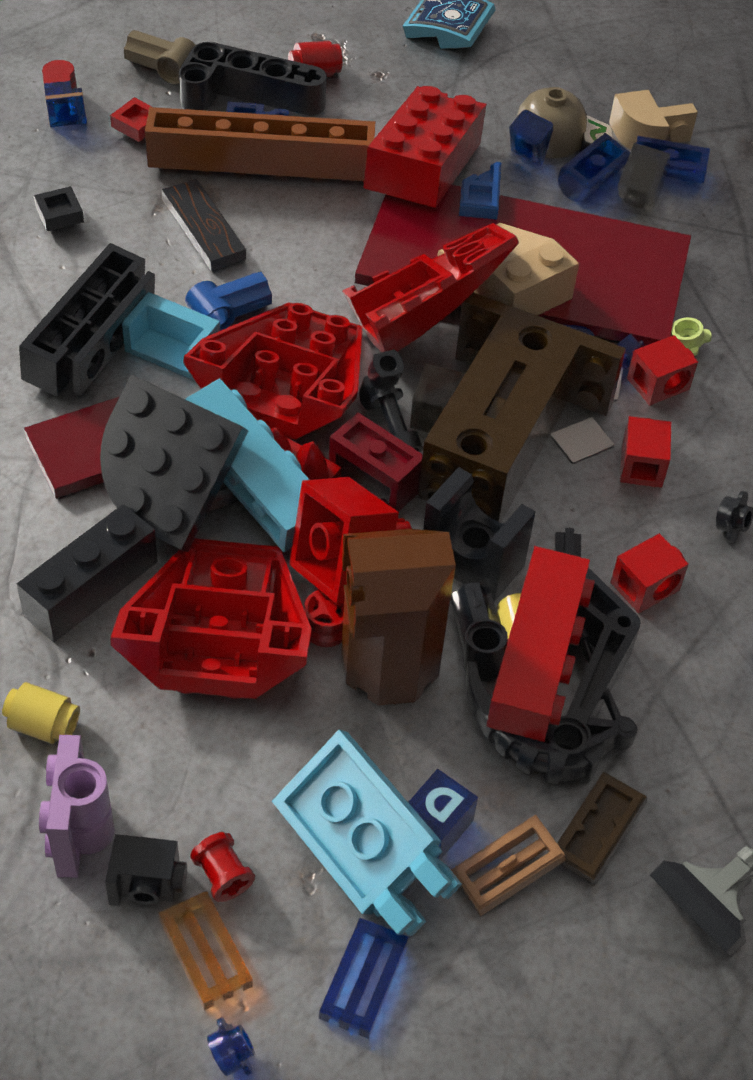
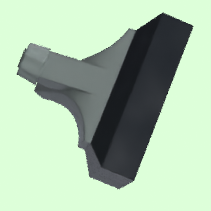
(711, 896)

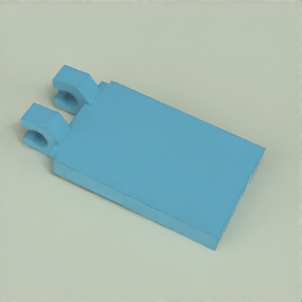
(365, 833)

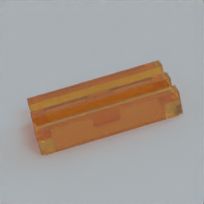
(224, 987)

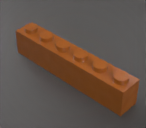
(257, 143)

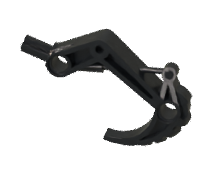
(612, 632)

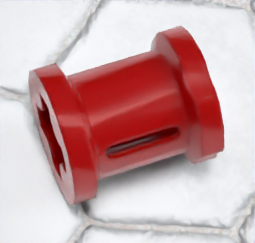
(222, 866)

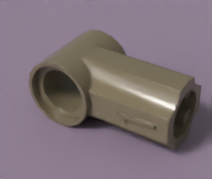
(158, 54)

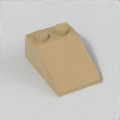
(533, 275)

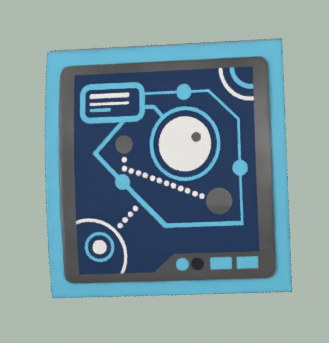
(451, 21)

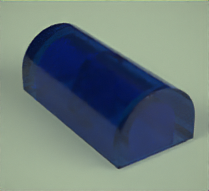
(592, 168)

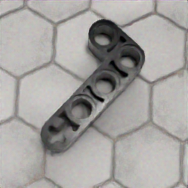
(250, 77)

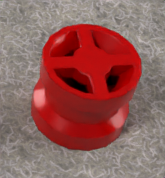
(321, 606)

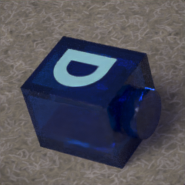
(445, 808)

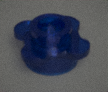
(231, 1048)

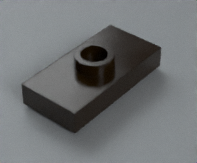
(600, 826)

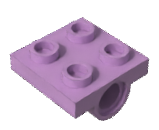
(79, 807)

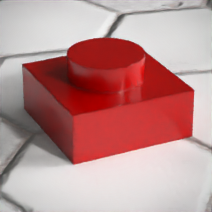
(131, 119)

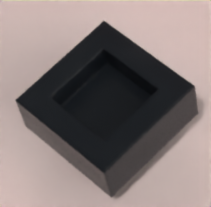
(58, 208)

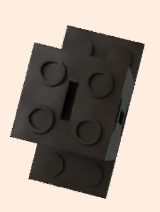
(512, 398)

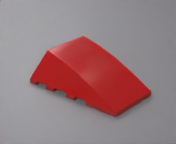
(423, 293)

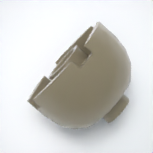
(567, 117)

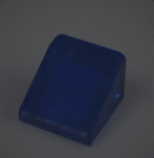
(530, 136)

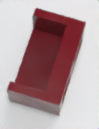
(379, 456)

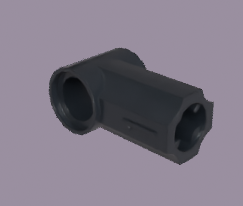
(479, 629)

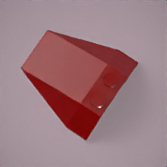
(216, 622)

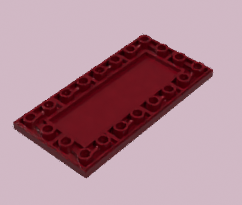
(624, 275)

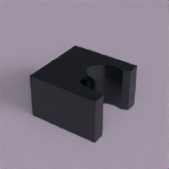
(481, 546)

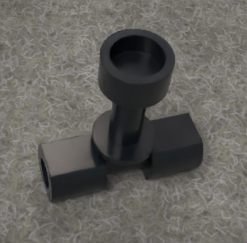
(379, 391)

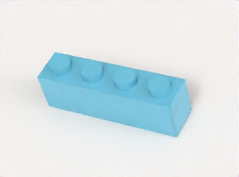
(262, 472)

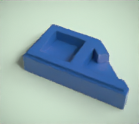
(481, 194)

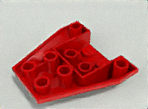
(286, 364)

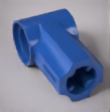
(230, 299)

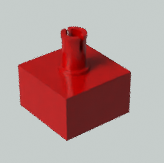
(326, 513)

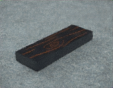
(204, 224)

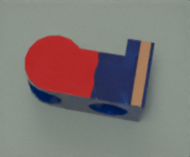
(62, 96)

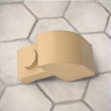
(639, 115)

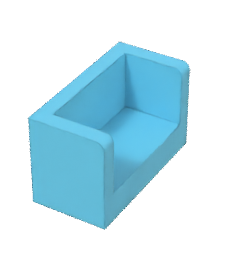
(165, 332)

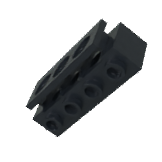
(83, 323)

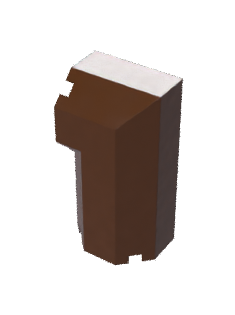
(395, 611)

